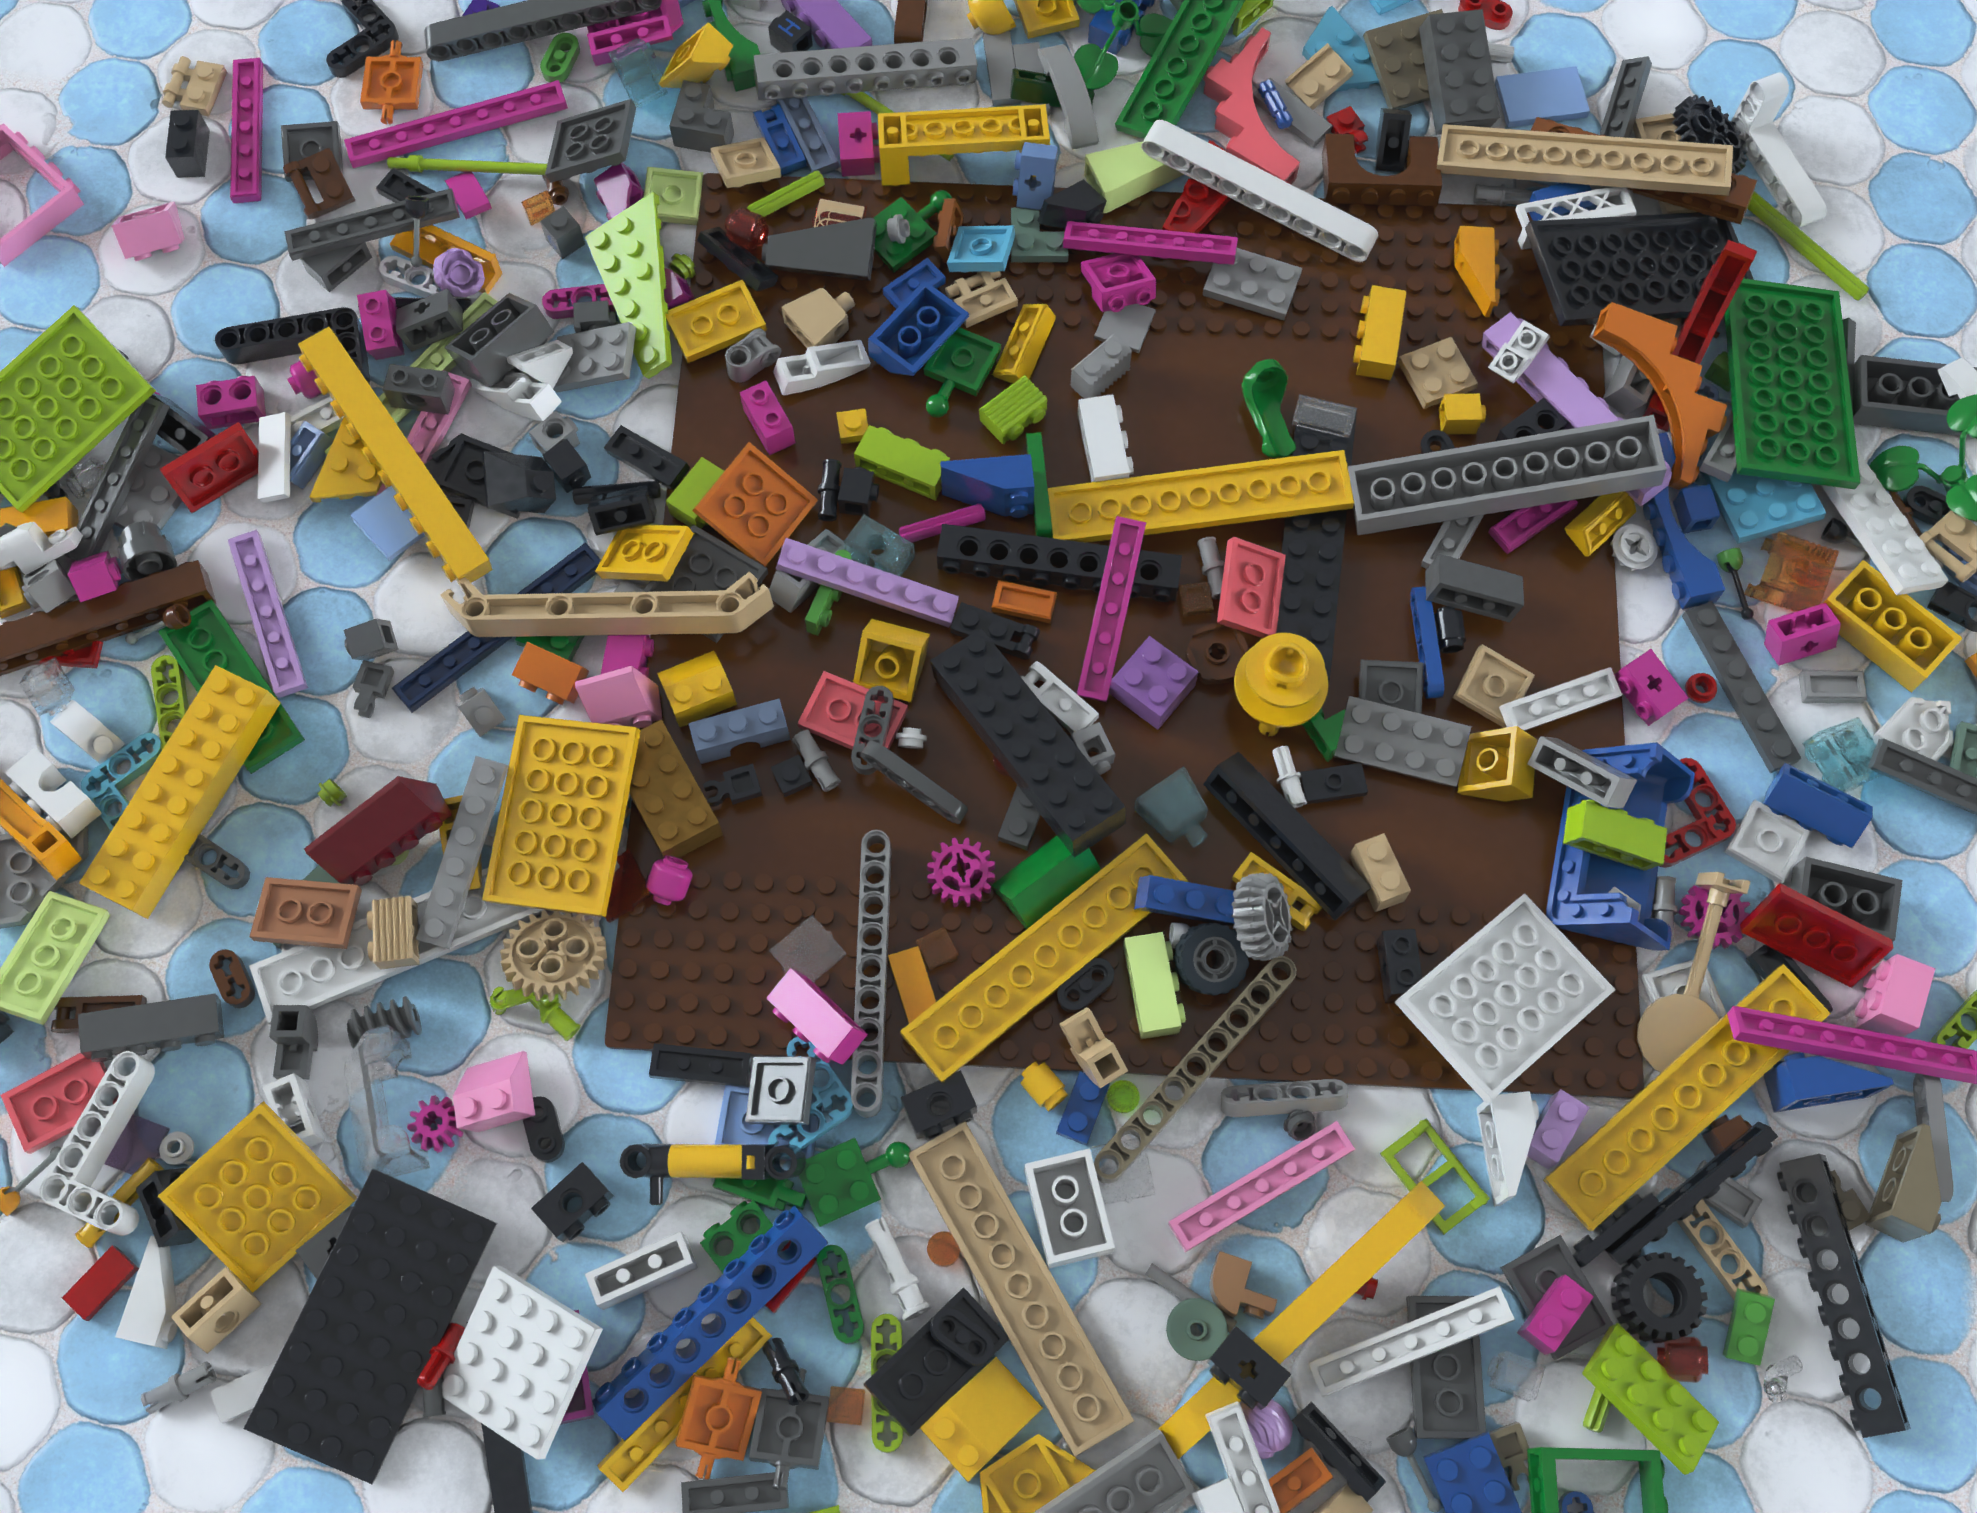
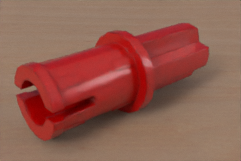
(441, 1356)

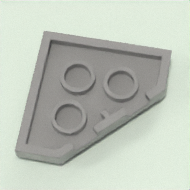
(26, 882)

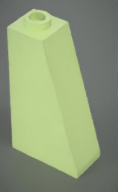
(1125, 174)

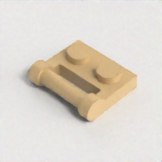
(1959, 536)

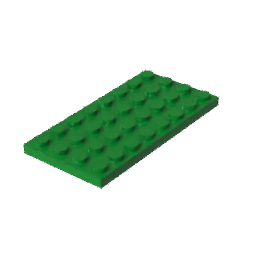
(1790, 385)

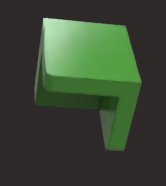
(1719, 371)

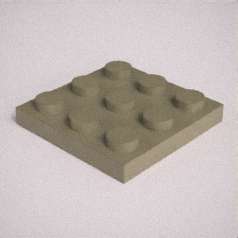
(1400, 61)

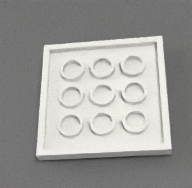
(519, 1361)

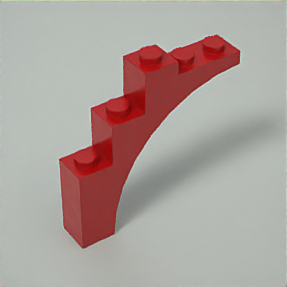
(1707, 314)

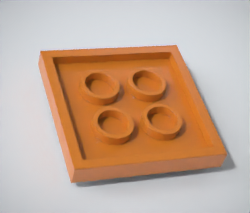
(755, 505)

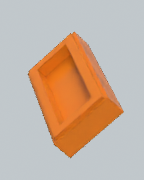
(1024, 601)

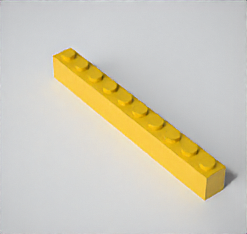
(394, 456)

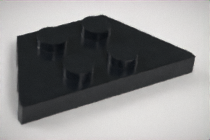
(461, 469)

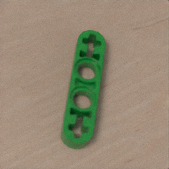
(1041, 509)

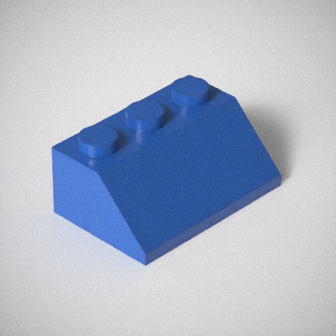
(915, 330)

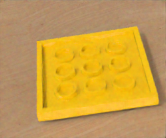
(257, 1196)

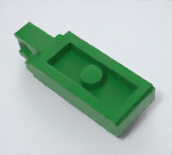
(768, 1193)

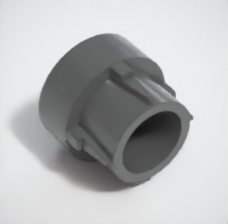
(144, 551)

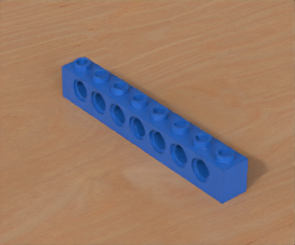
(628, 1414)

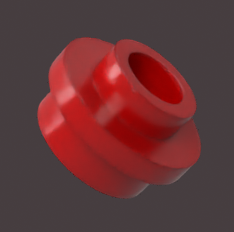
(1704, 680)

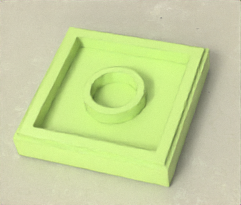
(678, 194)

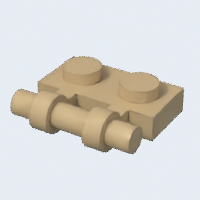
(202, 88)
(986, 301)

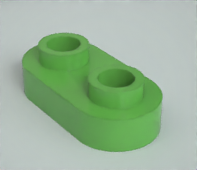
(557, 63)

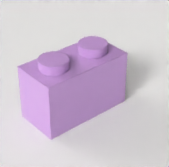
(1556, 1128)

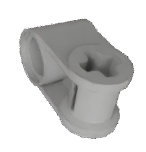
(754, 352)

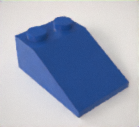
(998, 483)
(1819, 1081)

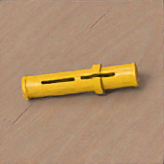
(127, 1193)

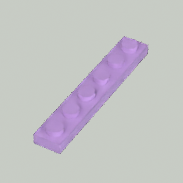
(867, 582)
(267, 614)

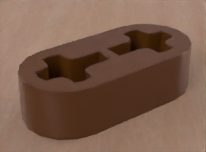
(225, 982)

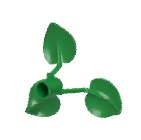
(1101, 67)
(1899, 465)

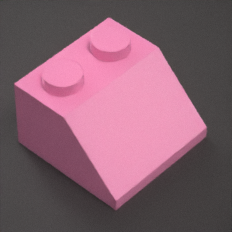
(149, 231)
(621, 698)
(494, 1094)

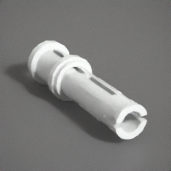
(903, 1283)

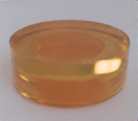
(943, 1249)

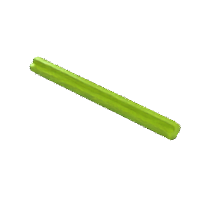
(1807, 247)

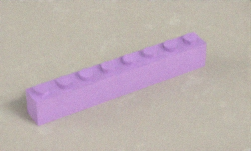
(1569, 395)

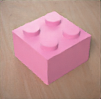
(1894, 996)

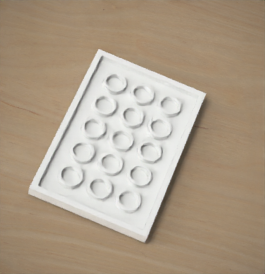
(1504, 997)

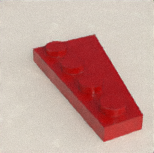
(1195, 206)

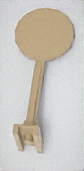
(1681, 1019)

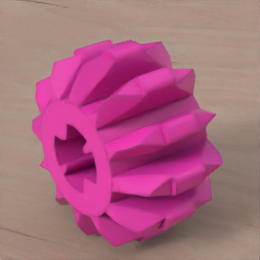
(422, 1126)

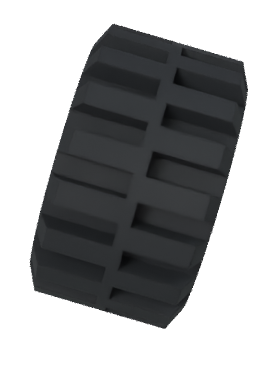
(1682, 1285)

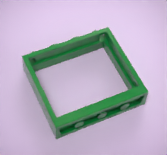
(1544, 1478)

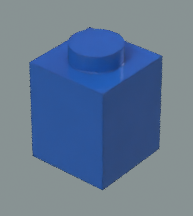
(1696, 508)

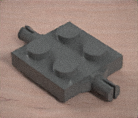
(787, 1433)

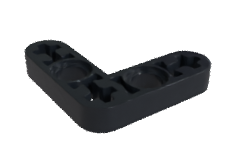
(371, 30)

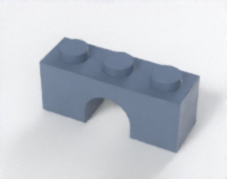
(757, 723)

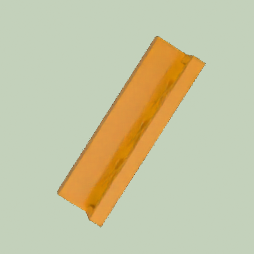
(437, 241)

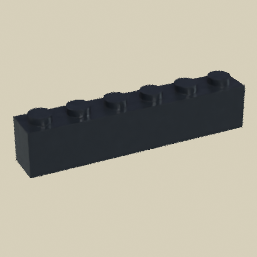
(1286, 835)

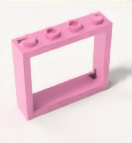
(49, 214)

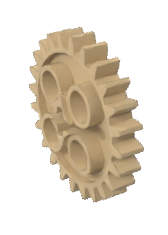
(554, 947)

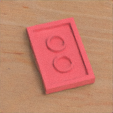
(1251, 588)
(837, 708)
(52, 1101)

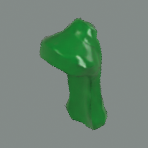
(1263, 393)

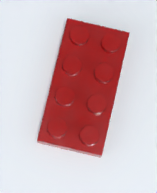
(1816, 935)

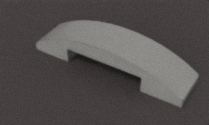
(1072, 95)

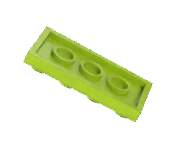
(1651, 1398)

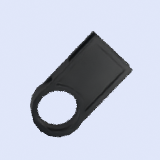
(1954, 604)

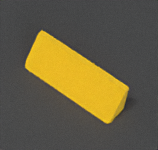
(1025, 342)
(1600, 521)

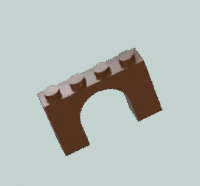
(1351, 184)

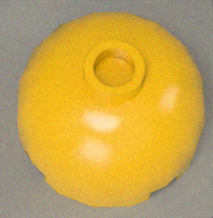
(990, 16)

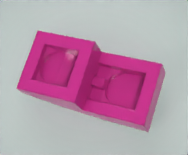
(468, 194)

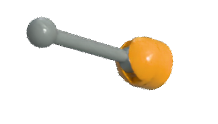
(11, 1197)

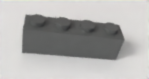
(150, 1027)

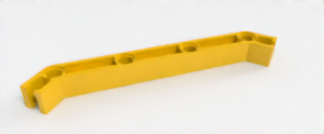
(1310, 1309)

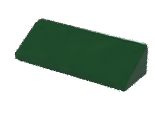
(1036, 88)

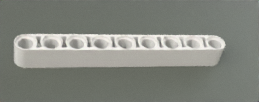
(1260, 190)

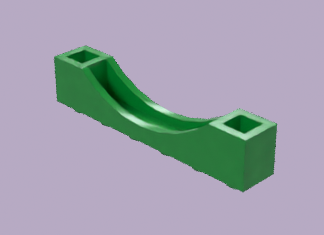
(741, 65)

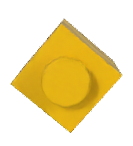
(1461, 413)

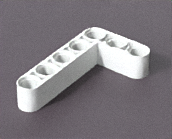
(1771, 154)
(96, 1148)

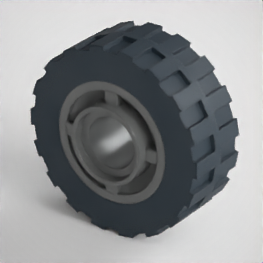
(1192, 953)

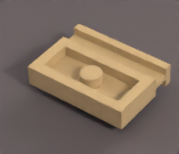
(1319, 77)

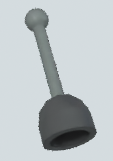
(1404, 1444)

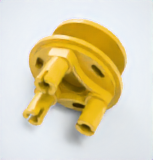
(1281, 681)

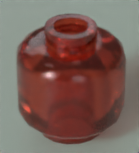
(746, 228)
(1684, 1359)

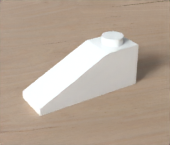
(151, 1300)

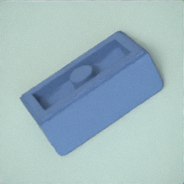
(307, 453)

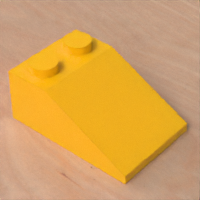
(981, 1419)

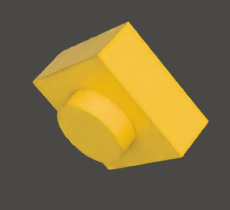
(852, 425)

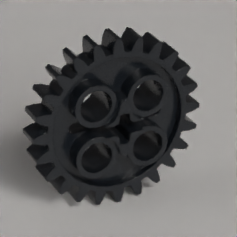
(1703, 123)

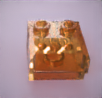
(1794, 573)

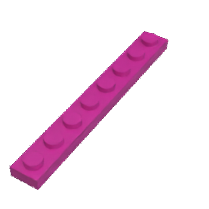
(455, 124)
(1853, 1044)

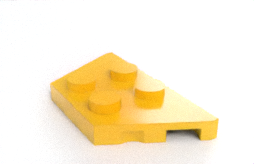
(346, 470)
(1029, 1477)

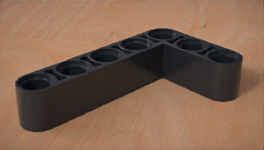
(276, 341)

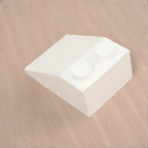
(1506, 1136)

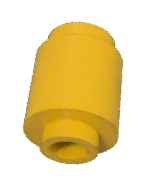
(1043, 1085)

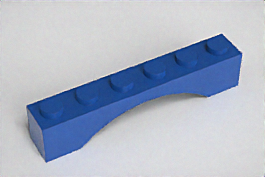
(1692, 574)

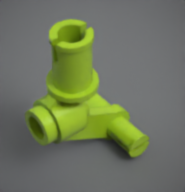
(549, 1011)

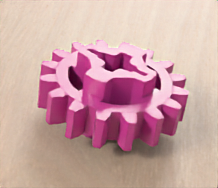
(949, 876)
(1729, 925)

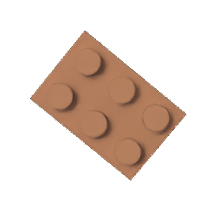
(305, 913)

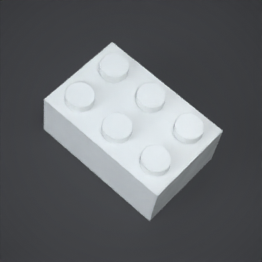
(1069, 1208)

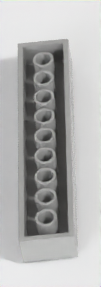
(1507, 475)

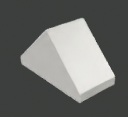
(543, 362)

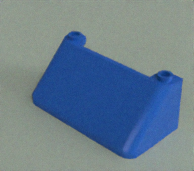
(1582, 880)

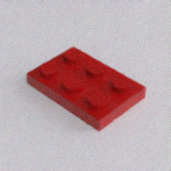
(213, 467)

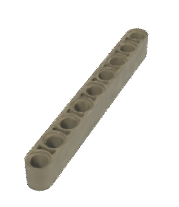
(1206, 1057)

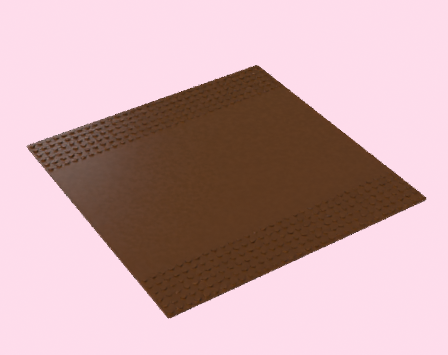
(704, 962)

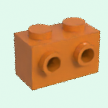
(548, 672)

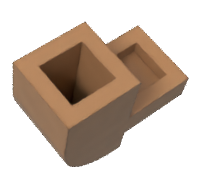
(1229, 1291)

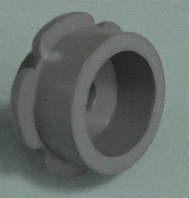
(1300, 1125)

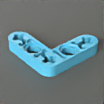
(111, 790)
(824, 1097)

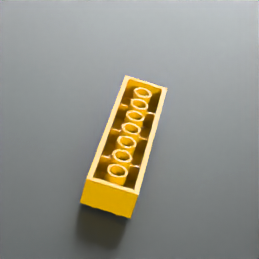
(180, 792)

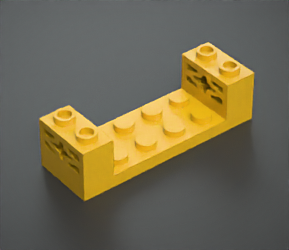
(955, 132)

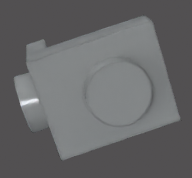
(480, 710)

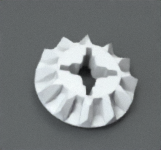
(1646, 548)

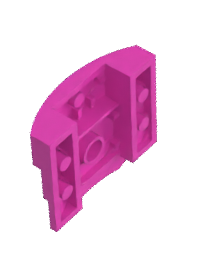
(650, 26)

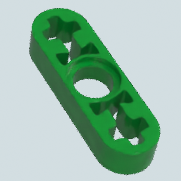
(855, 1317)

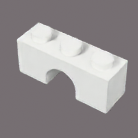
(65, 808)

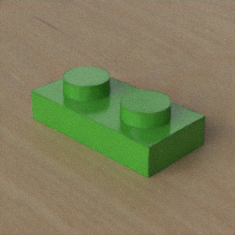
(1748, 1326)

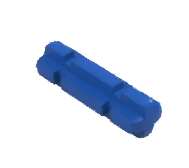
(1275, 104)

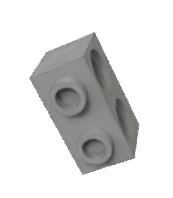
(47, 586)

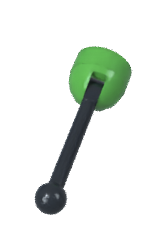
(1731, 561)

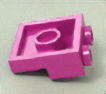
(1119, 281)

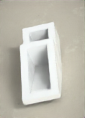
(820, 366)
(522, 396)

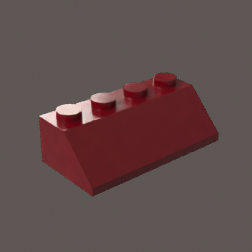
(379, 830)

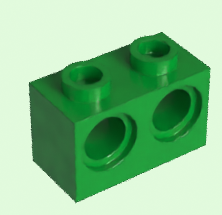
(733, 1230)

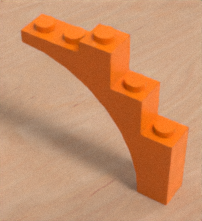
(1676, 380)

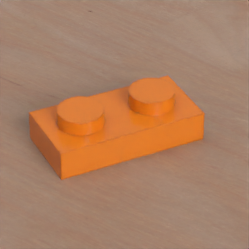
(1299, 1480)

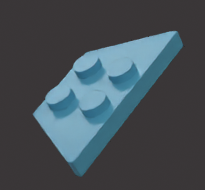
(1347, 44)

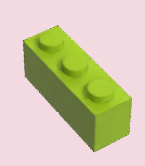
(901, 461)
(1615, 835)

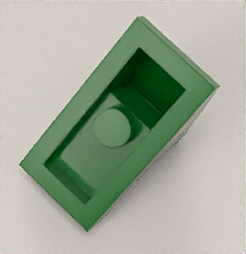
(1325, 732)

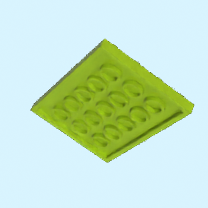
(60, 404)

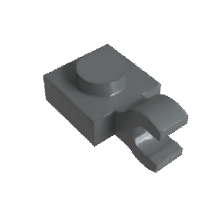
(371, 682)

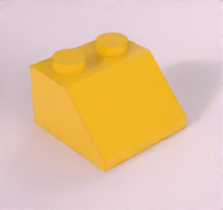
(697, 58)
(891, 658)
(697, 688)
(1497, 765)

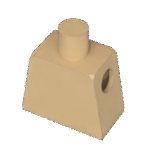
(818, 317)

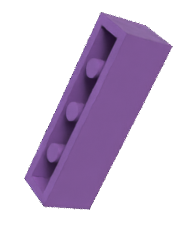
(829, 23)

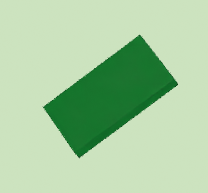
(1044, 880)

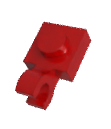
(1348, 122)

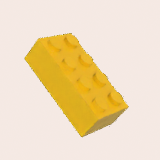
(1890, 627)

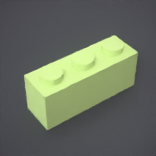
(1153, 985)

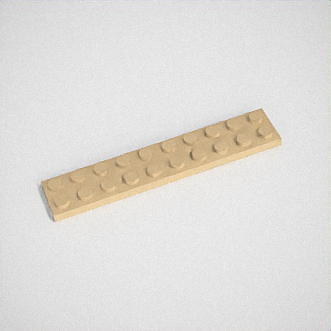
(1586, 159)
(1020, 1289)

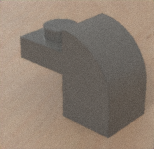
(296, 1038)

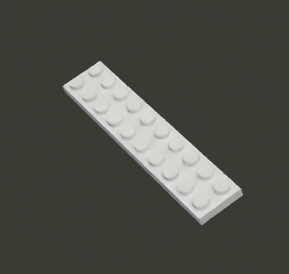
(325, 974)

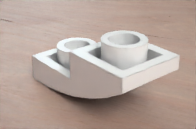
(1519, 352)
(1959, 378)

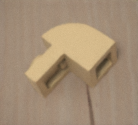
(1091, 1049)

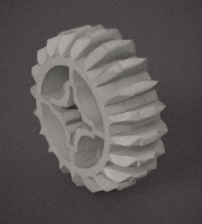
(1262, 916)

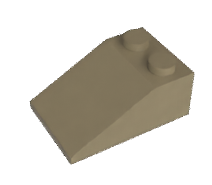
(1909, 1188)

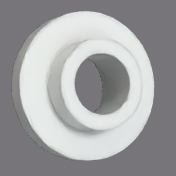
(911, 738)
(183, 1154)

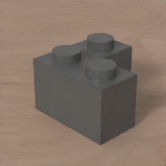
(696, 122)

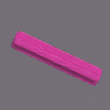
(932, 526)

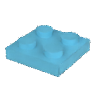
(981, 248)

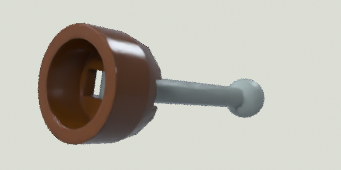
(174, 617)

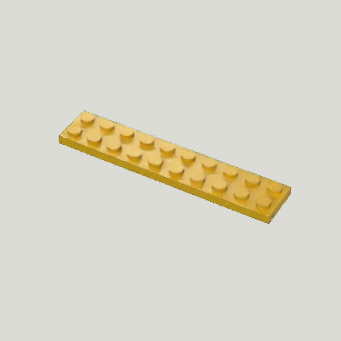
(1203, 496)
(1036, 962)
(1675, 1106)

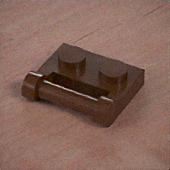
(328, 180)

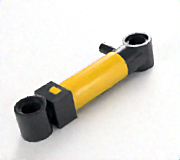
(709, 1161)

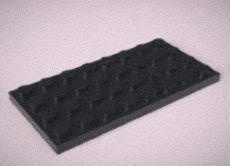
(1628, 260)
(370, 1326)

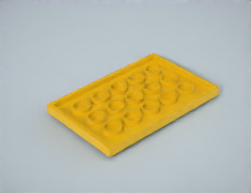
(561, 815)

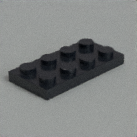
(927, 1374)

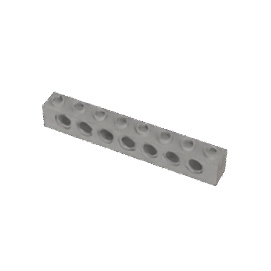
(865, 69)

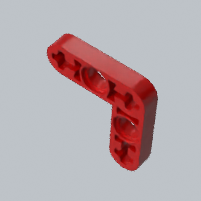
(1702, 826)

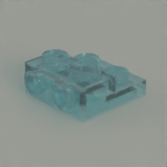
(1843, 754)

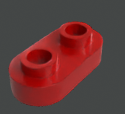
(1496, 12)

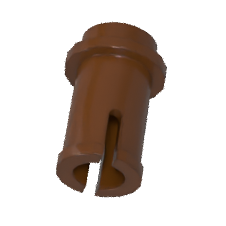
(557, 191)

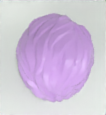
(458, 272)
(1269, 1428)

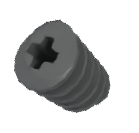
(402, 1019)

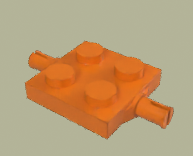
(391, 82)
(718, 1417)

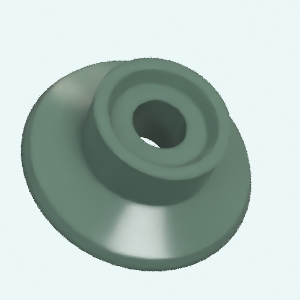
(1204, 1314)

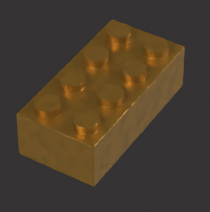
(670, 795)

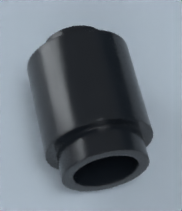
(1450, 630)

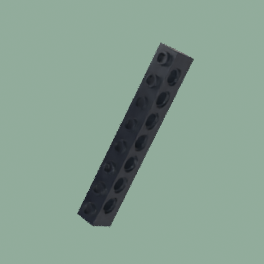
(1045, 552)
(1891, 1414)

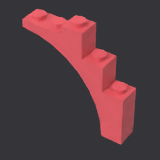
(1237, 115)

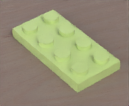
(48, 956)

